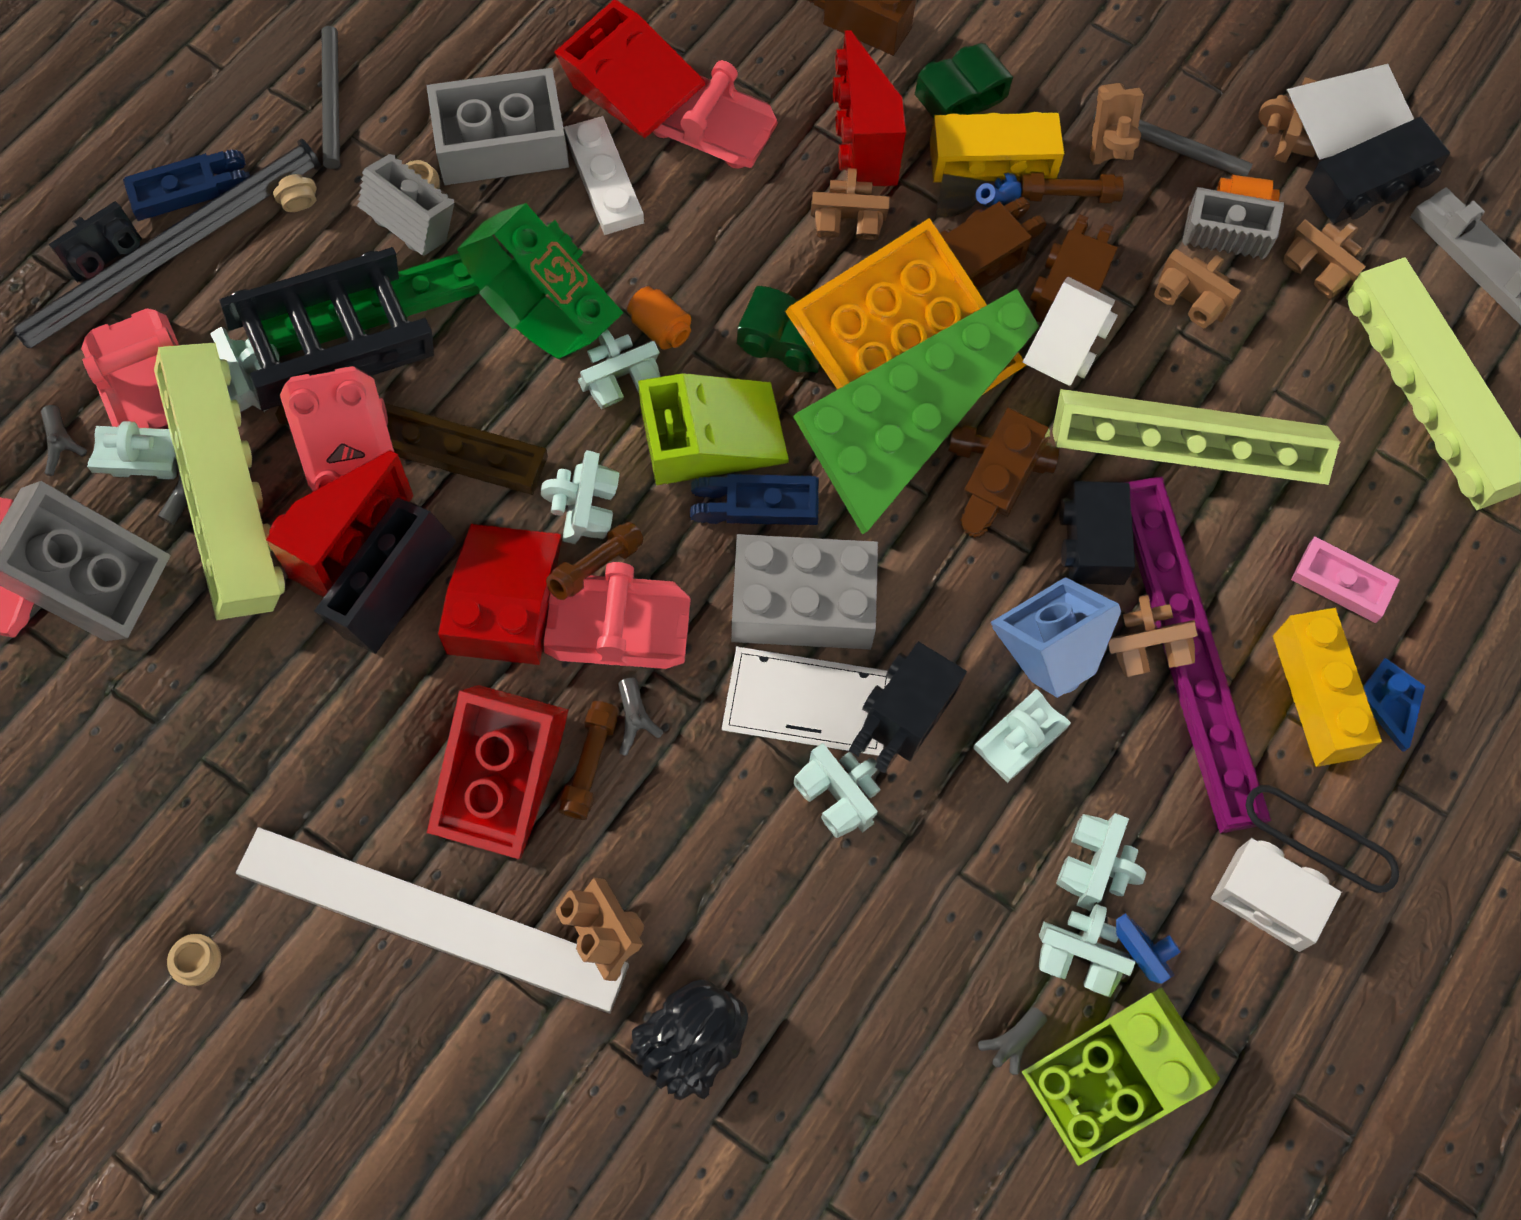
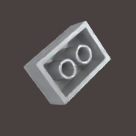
(497, 126)
(76, 562)
(805, 591)

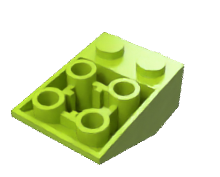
(709, 426)
(1121, 1076)

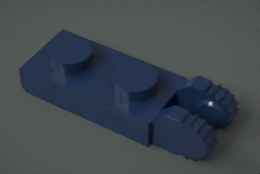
(184, 183)
(757, 499)

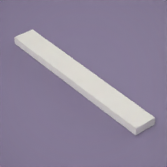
(427, 918)

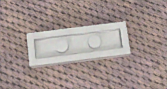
(603, 175)

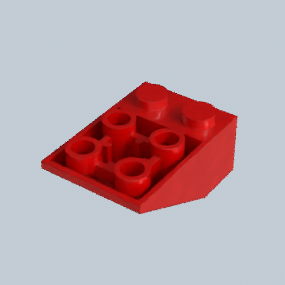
(628, 69)
(869, 116)

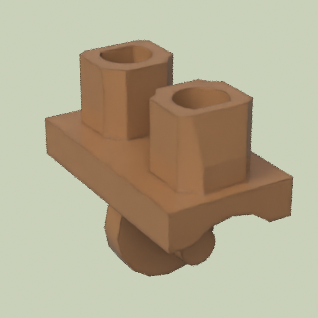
(1282, 115)
(1116, 123)
(852, 201)
(1331, 250)
(1200, 285)
(1132, 646)
(604, 929)

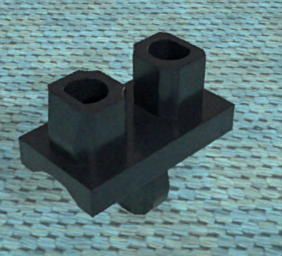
(96, 242)

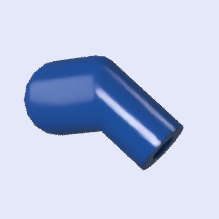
(1003, 191)

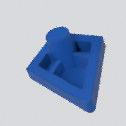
(1394, 701)
(1148, 956)

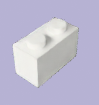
(1069, 332)
(1277, 894)

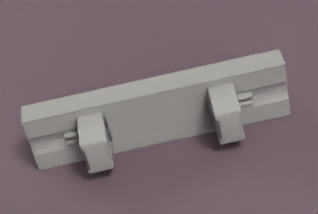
(1477, 251)

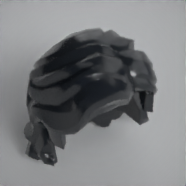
(691, 1038)

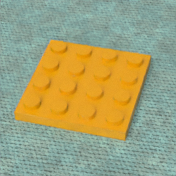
(888, 306)

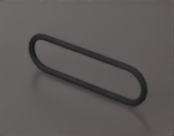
(1316, 856)

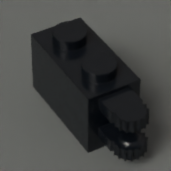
(908, 705)

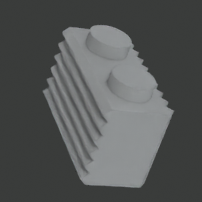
(406, 204)
(1232, 222)

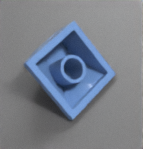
(1059, 635)

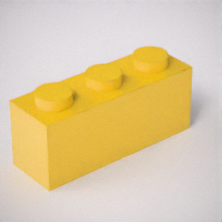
(995, 145)
(1326, 687)

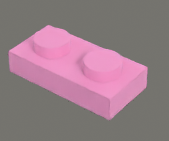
(1345, 579)

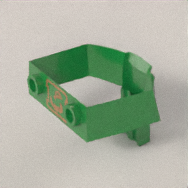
(541, 266)

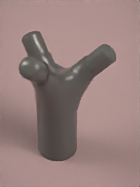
(57, 438)
(175, 504)
(635, 714)
(1015, 1040)

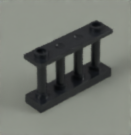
(370, 353)

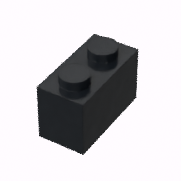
(1098, 533)

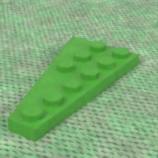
(897, 415)

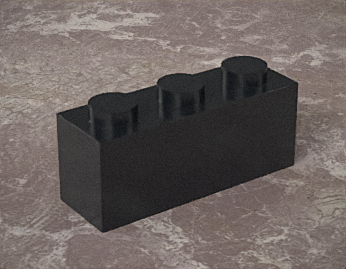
(1377, 170)
(386, 575)

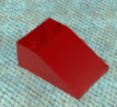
(333, 522)
(500, 595)
(496, 769)

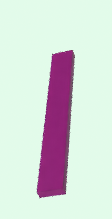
(1200, 685)

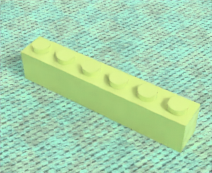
(1439, 382)
(1195, 436)
(217, 480)

